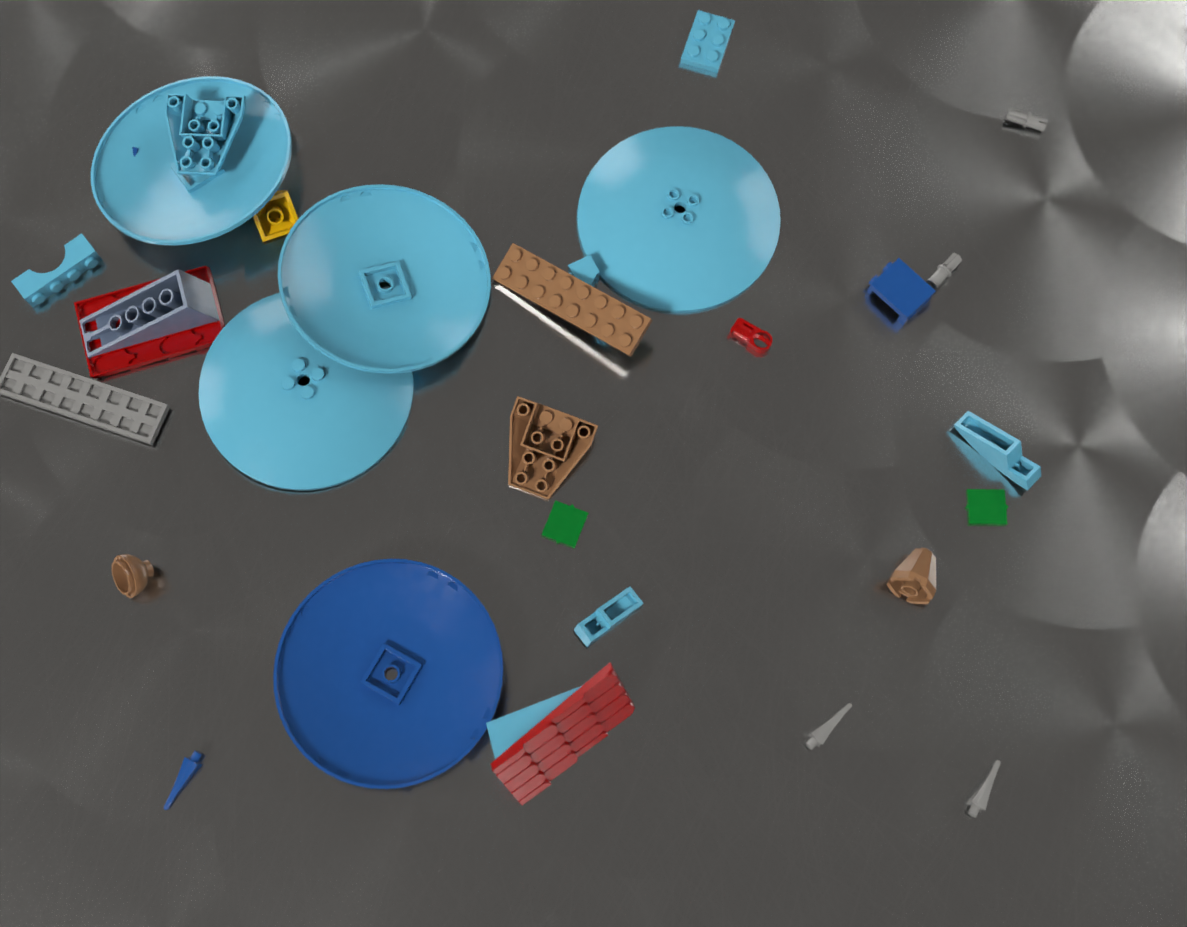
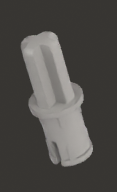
(1026, 119)
(944, 270)

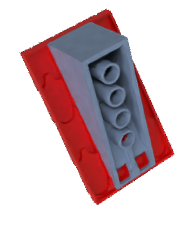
(149, 321)

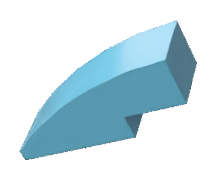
(608, 616)

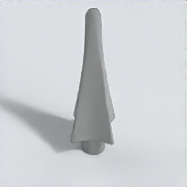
(820, 735)
(980, 798)

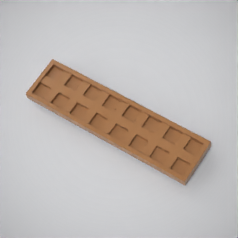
(572, 299)

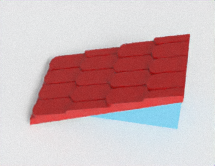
(550, 735)

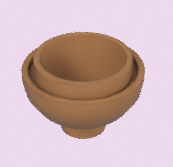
(131, 574)

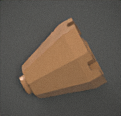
(915, 577)

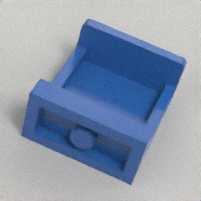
(901, 289)

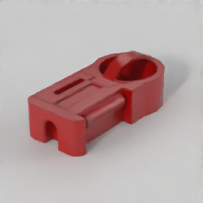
(748, 332)

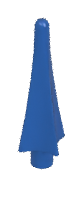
(187, 770)

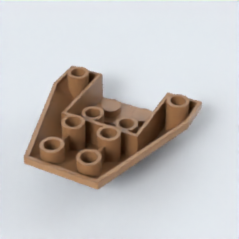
(544, 446)

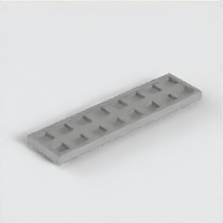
(82, 398)

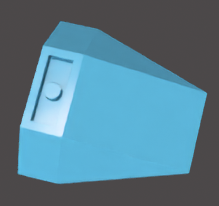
(202, 131)

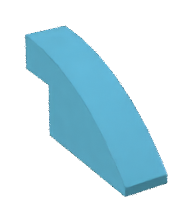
(998, 449)

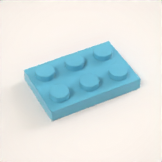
(707, 41)

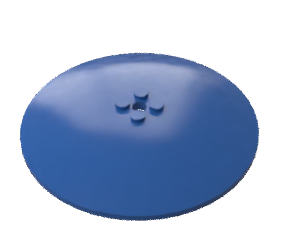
(336, 662)

